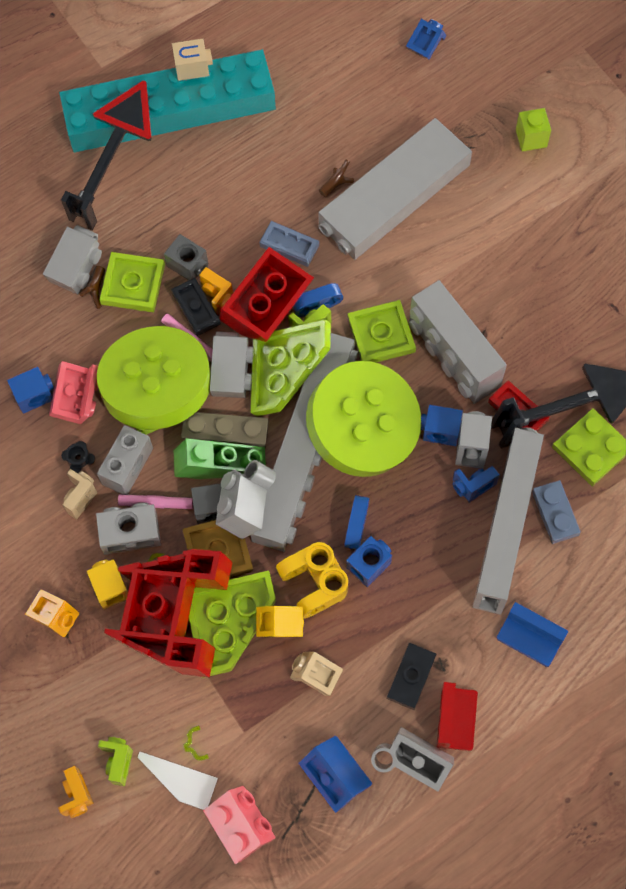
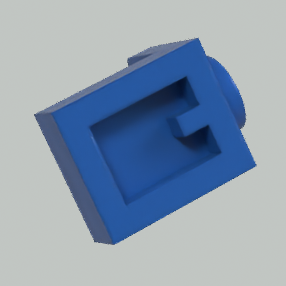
(426, 38)
(479, 483)

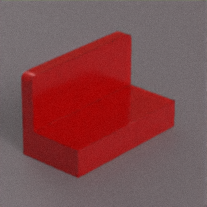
(457, 718)

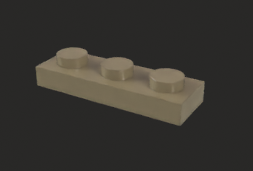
(226, 429)

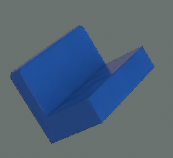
(532, 634)
(335, 773)

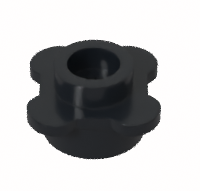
(72, 451)

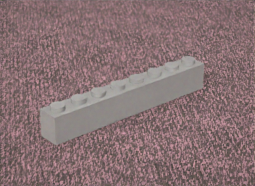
(298, 457)

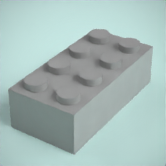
(456, 342)

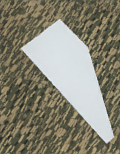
(184, 783)

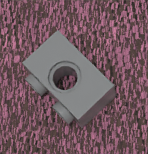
(473, 439)
(125, 460)
(144, 534)

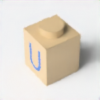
(191, 59)

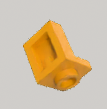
(216, 287)
(52, 612)
(77, 788)

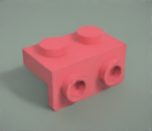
(74, 393)
(239, 823)

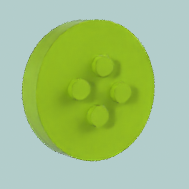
(154, 377)
(363, 418)

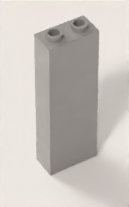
(394, 189)
(508, 521)

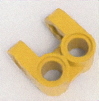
(331, 570)

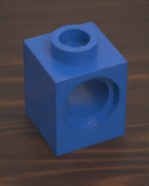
(31, 389)
(441, 425)
(365, 572)

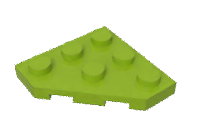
(285, 364)
(229, 616)

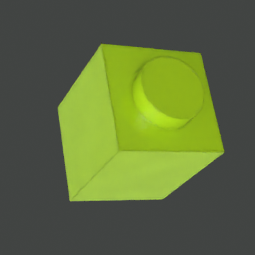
(533, 129)

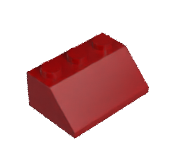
(265, 296)

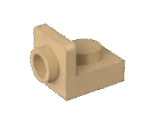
(79, 498)
(316, 672)

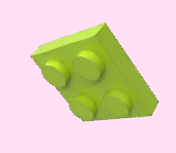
(132, 282)
(381, 332)
(591, 447)

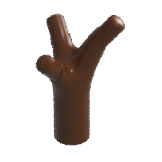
(336, 179)
(94, 285)

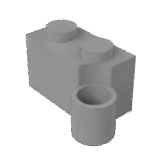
(73, 259)
(230, 365)
(244, 499)
(416, 759)

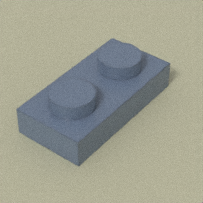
(556, 512)

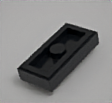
(195, 307)
(411, 676)

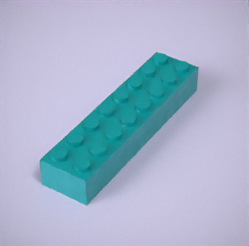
(234, 89)

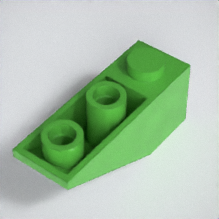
(213, 459)

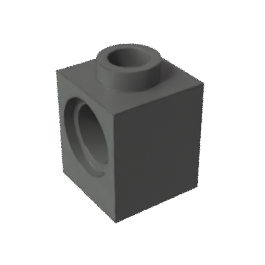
(182, 249)
(205, 502)

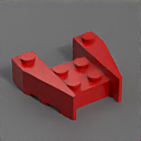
(161, 605)

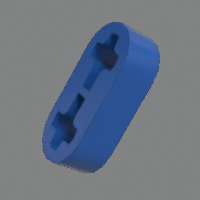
(328, 295)
(357, 522)

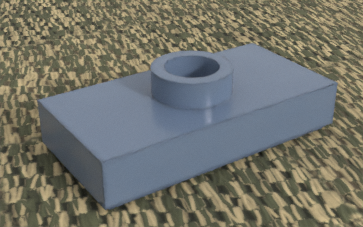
(289, 243)

